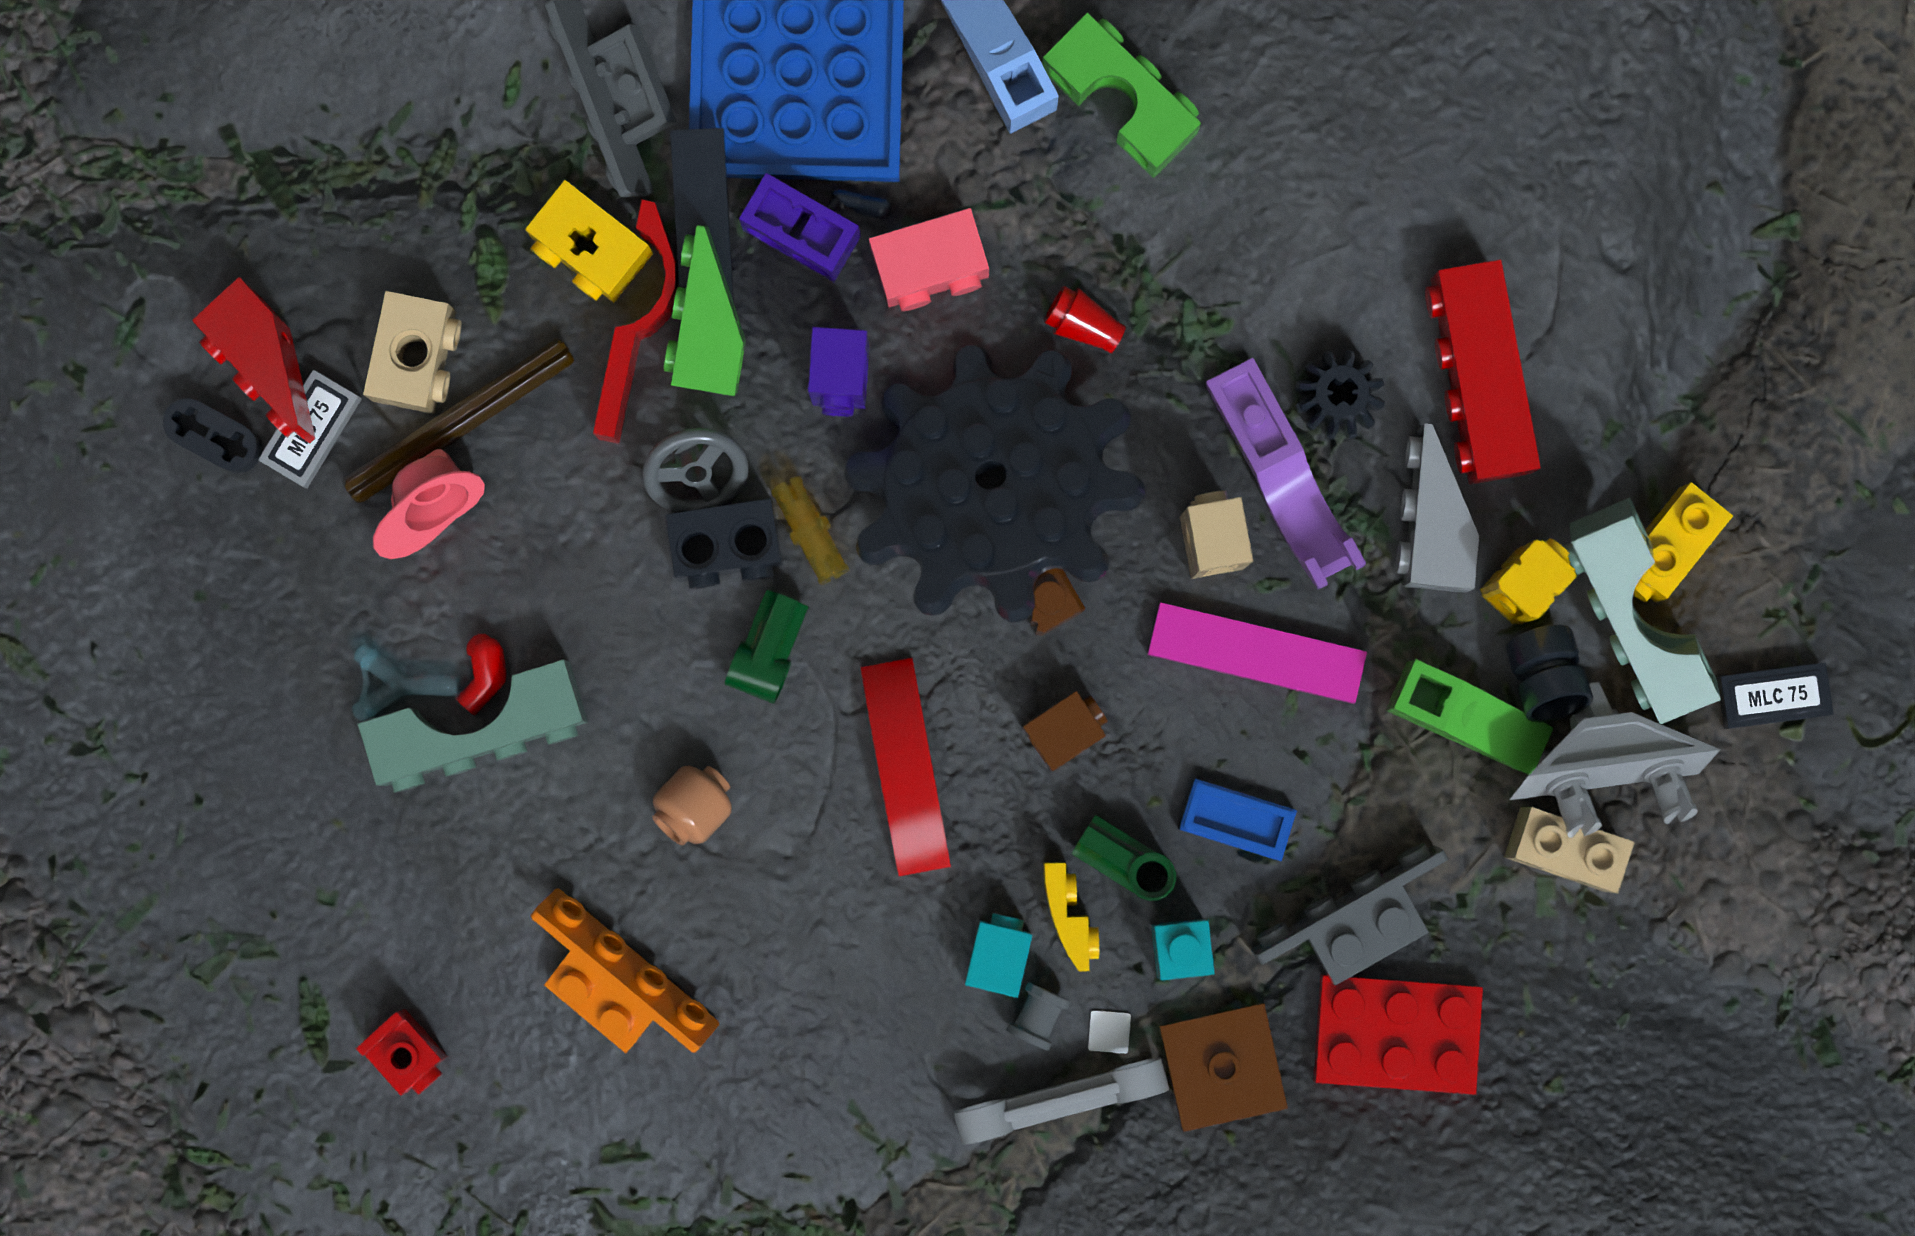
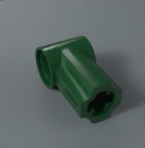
(764, 660)
(1120, 856)

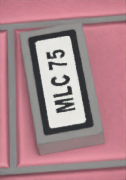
(329, 412)

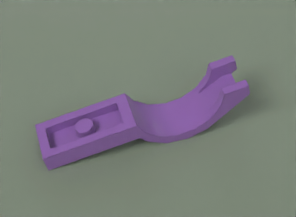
(1282, 473)

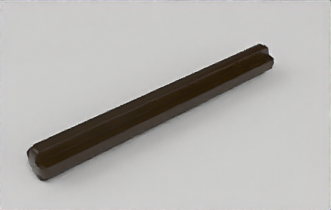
(459, 419)

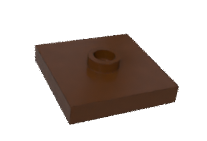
(1223, 1067)

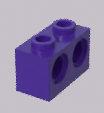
(800, 227)
(838, 370)

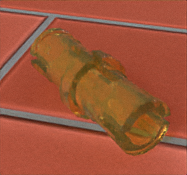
(810, 530)

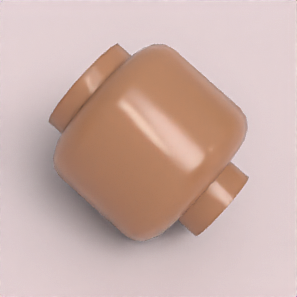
(692, 804)

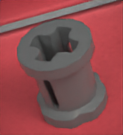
(1038, 1016)

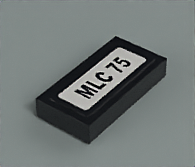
(1775, 695)

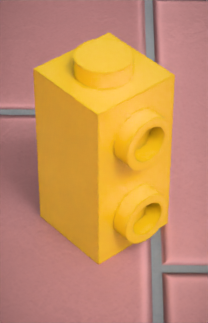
(1679, 539)

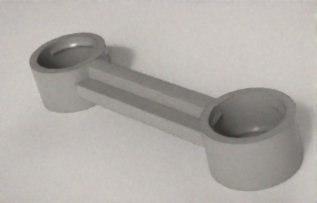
(1118, 1085)

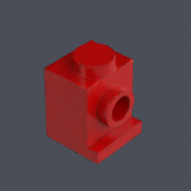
(404, 1032)

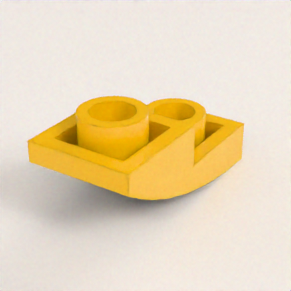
(1073, 931)

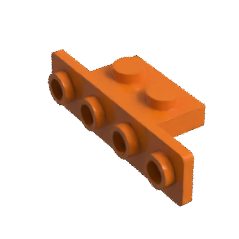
(613, 983)

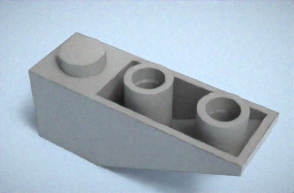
(1441, 532)

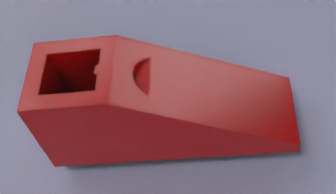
(262, 349)

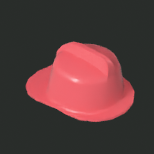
(424, 503)

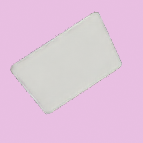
(1109, 1032)

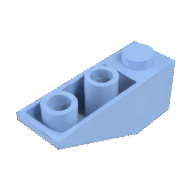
(1004, 60)

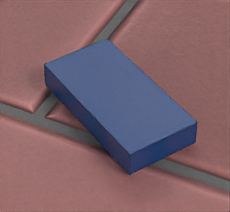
(1237, 819)

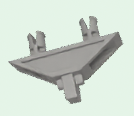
(1615, 751)

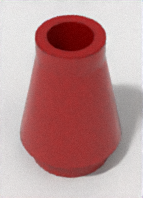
(1083, 320)

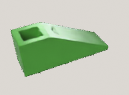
(710, 332)
(1468, 716)

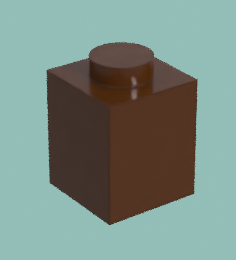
(1066, 730)

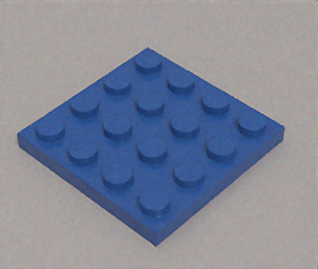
(801, 86)

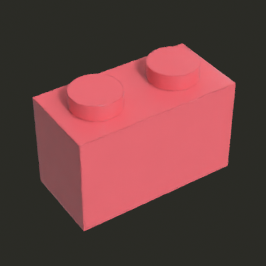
(930, 260)

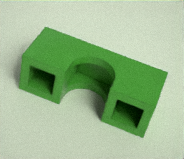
(1094, 59)

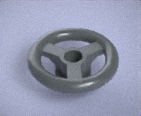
(692, 457)

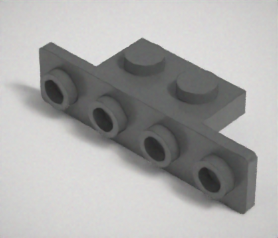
(617, 90)
(1360, 925)

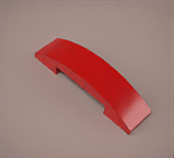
(905, 767)

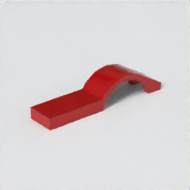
(628, 337)

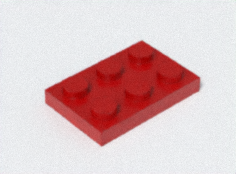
(1398, 1034)

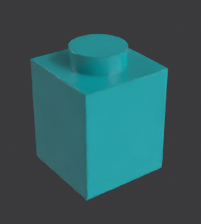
(1182, 949)
(999, 955)

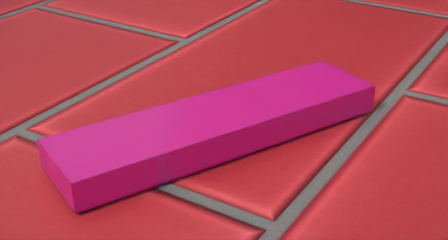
(1257, 653)

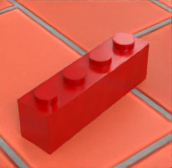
(1483, 372)

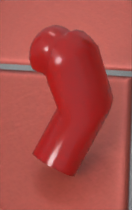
(488, 672)

